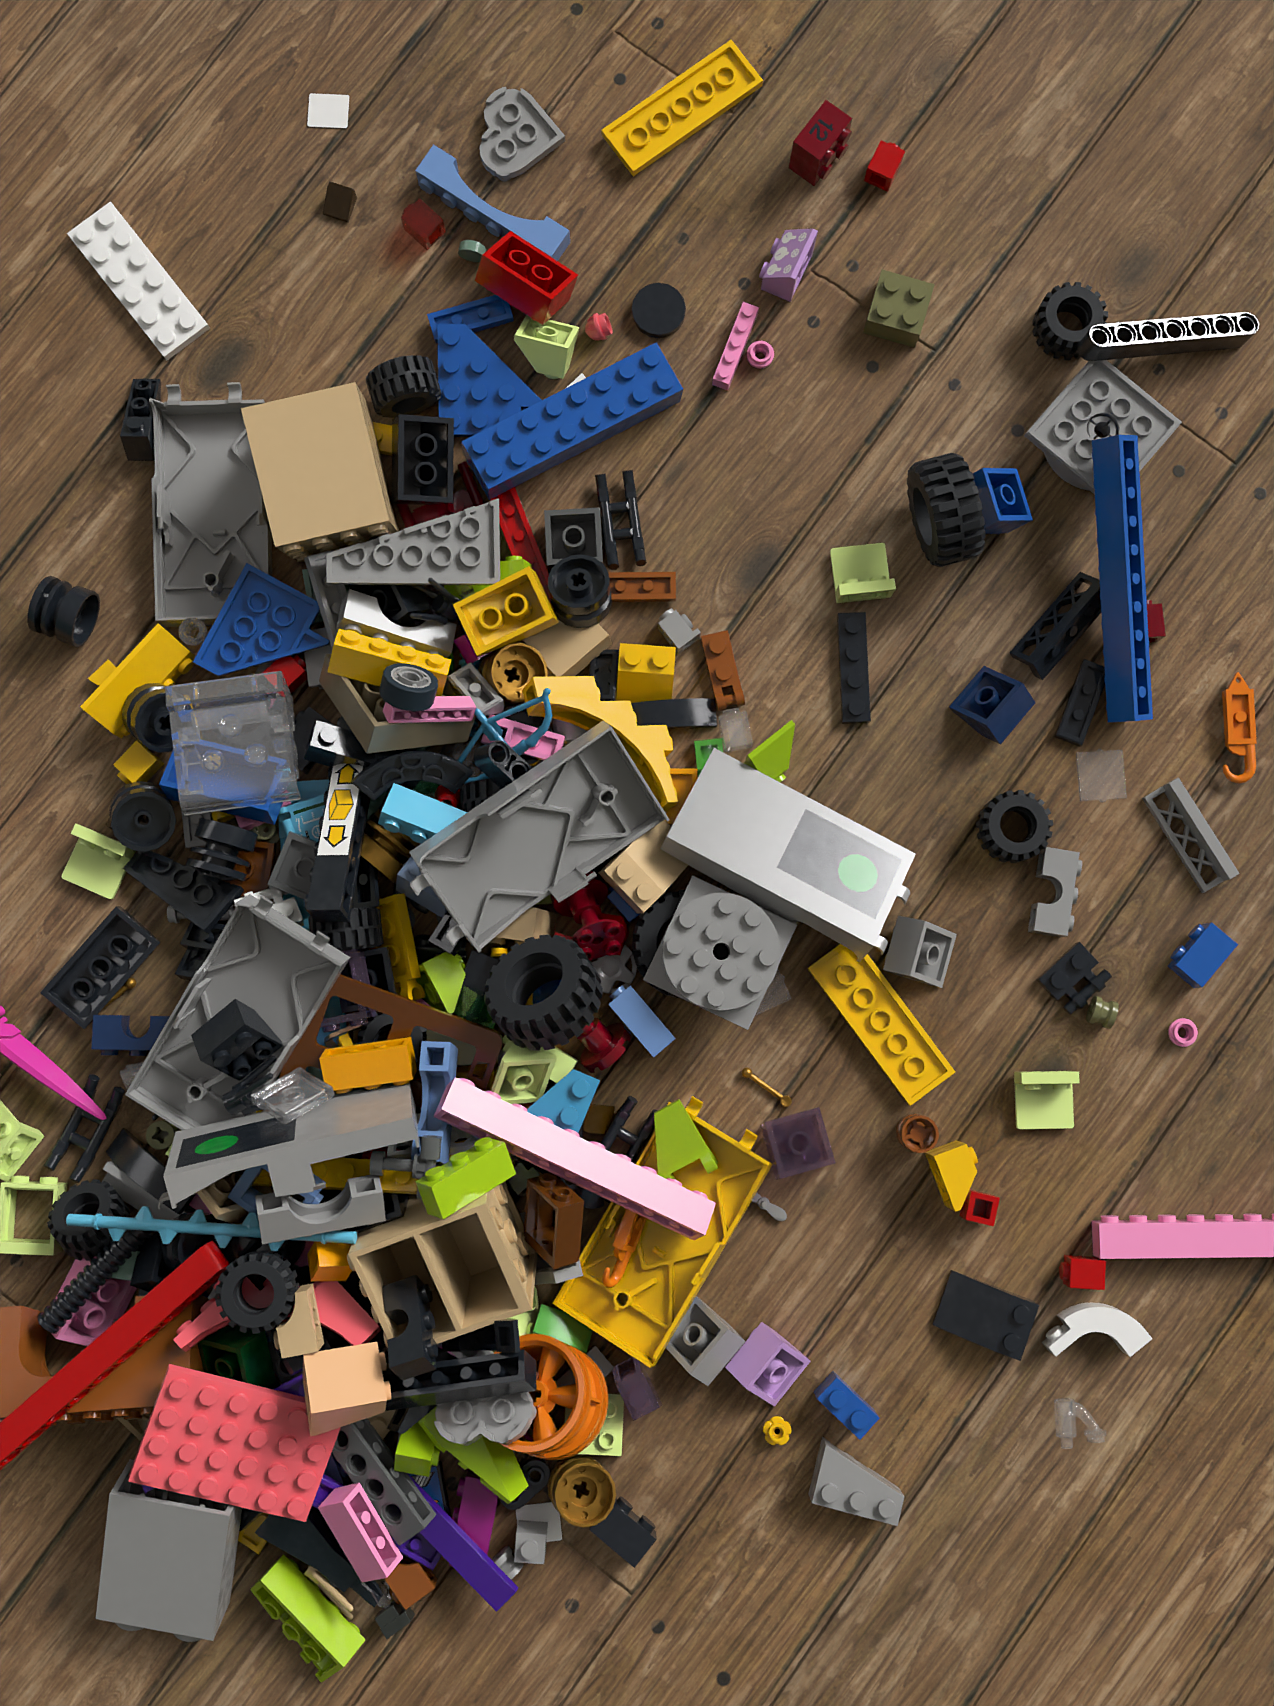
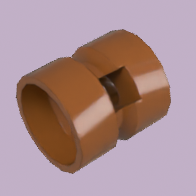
(917, 1133)

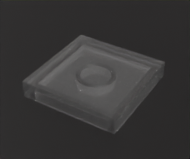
(292, 1095)

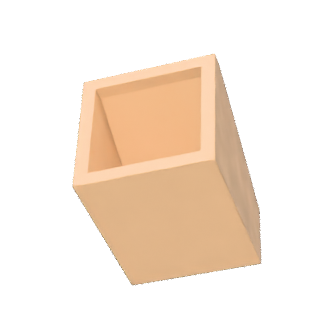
(344, 1386)

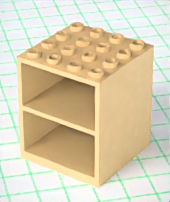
(320, 471)
(470, 1261)

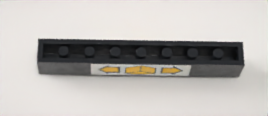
(338, 845)

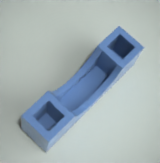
(437, 1070)

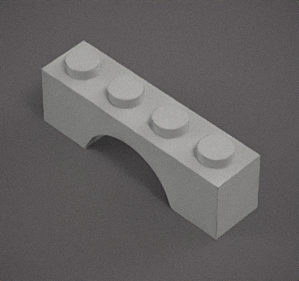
(363, 615)
(286, 1218)

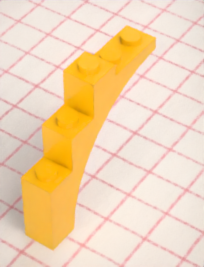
(578, 702)

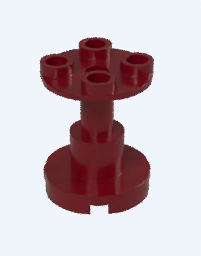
(596, 936)
(602, 1044)

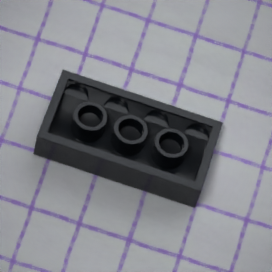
(100, 967)

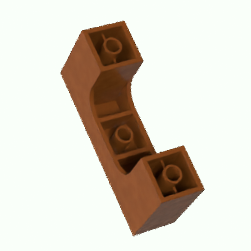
(123, 1394)

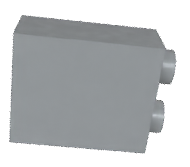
(167, 1561)

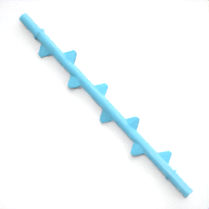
(196, 1225)

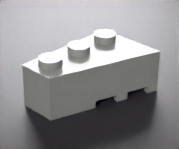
(852, 1487)

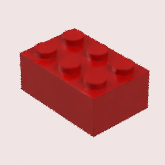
(526, 277)

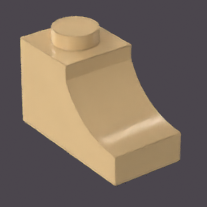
(303, 1330)

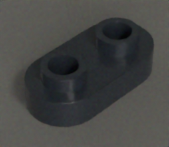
(534, 1486)

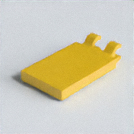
(399, 939)

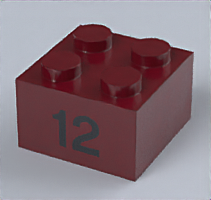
(820, 143)

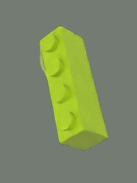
(308, 1617)

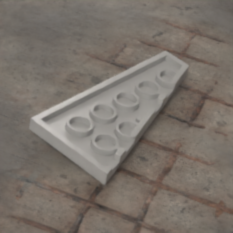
(448, 549)

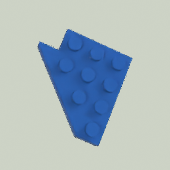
(476, 383)
(259, 625)

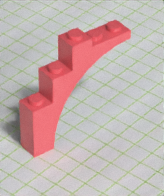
(335, 1308)

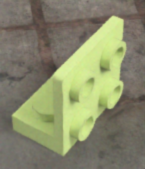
(861, 573)
(97, 862)
(1044, 1099)
(16, 1142)
(610, 1436)

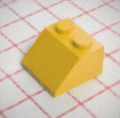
(645, 673)
(953, 1171)

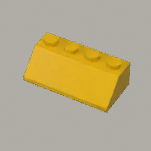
(367, 657)
(154, 660)

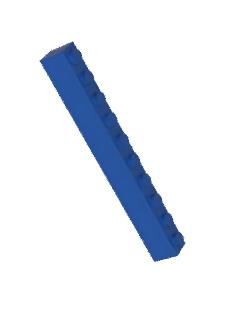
(1122, 578)

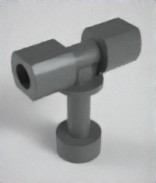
(422, 1162)

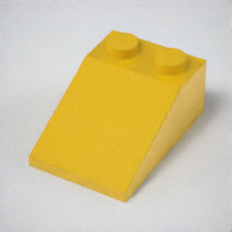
(506, 612)

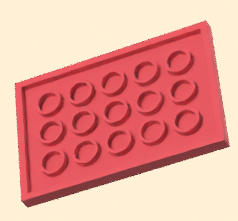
(232, 1444)

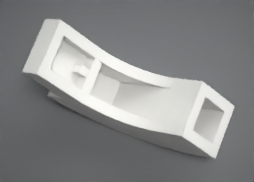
(1096, 1317)

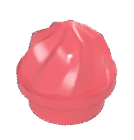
(598, 327)

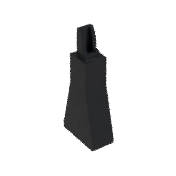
(319, 1548)

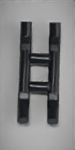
(630, 506)
(616, 1130)
(90, 1146)

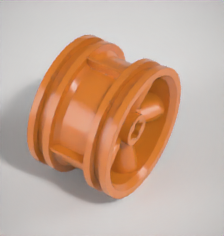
(586, 1399)

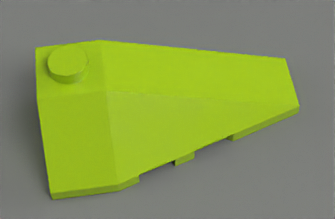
(487, 1459)

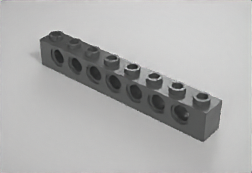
(377, 1466)

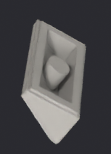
(471, 683)

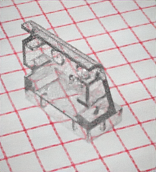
(233, 742)

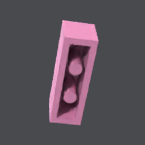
(360, 1532)

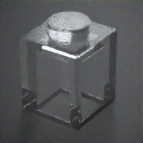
(735, 730)

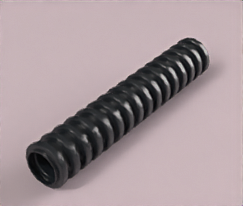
(90, 1280)

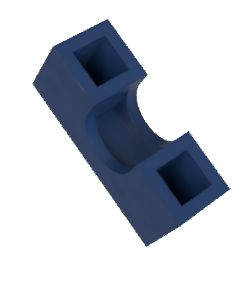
(114, 1034)

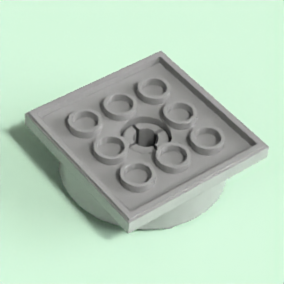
(1101, 401)
(686, 958)

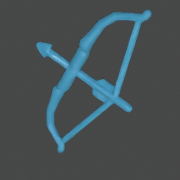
(494, 731)

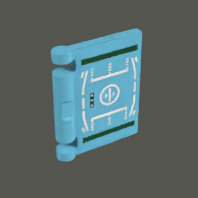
(304, 817)

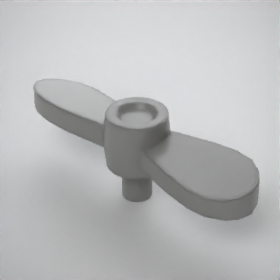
(775, 1211)

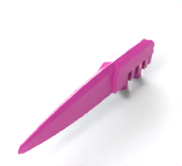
(41, 1068)

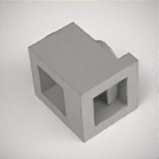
(677, 630)

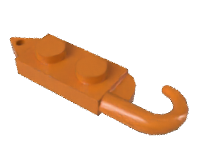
(1240, 727)
(625, 1242)

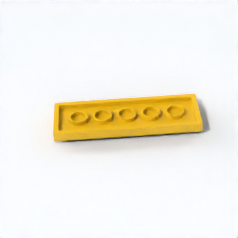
(682, 107)
(882, 1022)

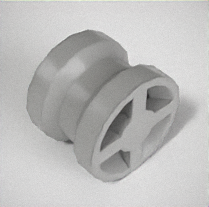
(505, 1561)

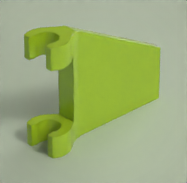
(679, 1141)

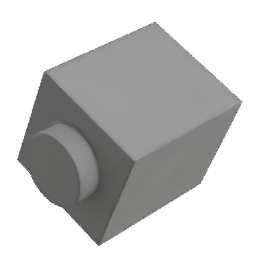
(531, 1542)

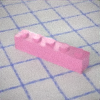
(735, 346)
(443, 710)

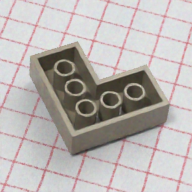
(363, 712)

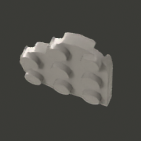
(516, 133)
(496, 1418)

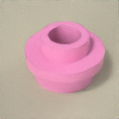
(763, 347)
(1191, 1032)

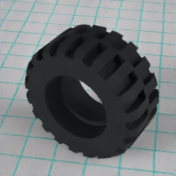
(946, 509)
(649, 929)
(560, 1014)

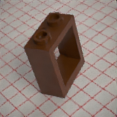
(556, 1244)

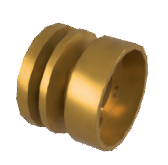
(522, 664)
(385, 848)
(581, 1507)

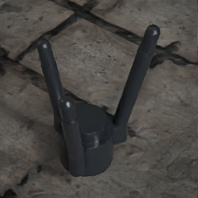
(442, 604)
(239, 1097)

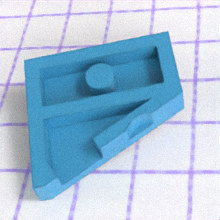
(567, 1100)

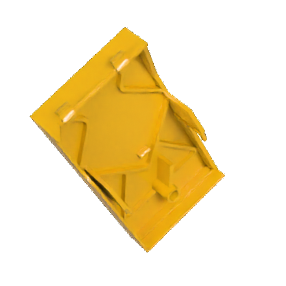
(666, 1266)

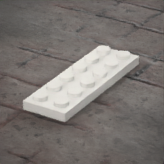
(138, 281)

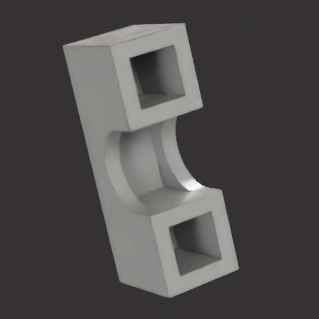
(1061, 869)

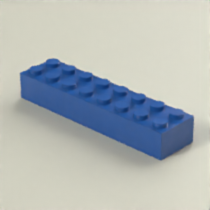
(572, 421)

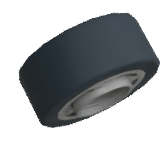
(408, 687)

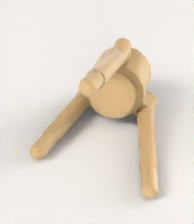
(337, 1598)

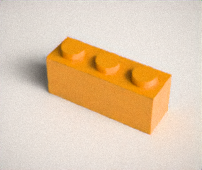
(369, 1065)

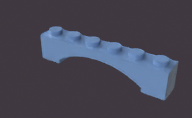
(440, 176)

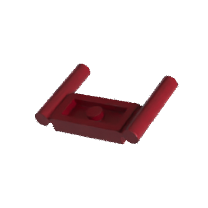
(461, 501)

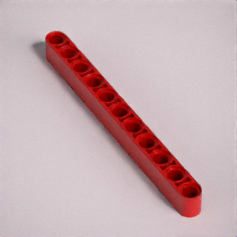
(110, 1350)

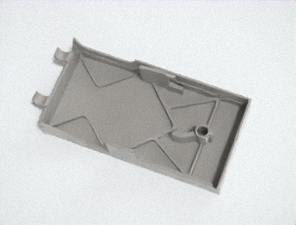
(537, 836)

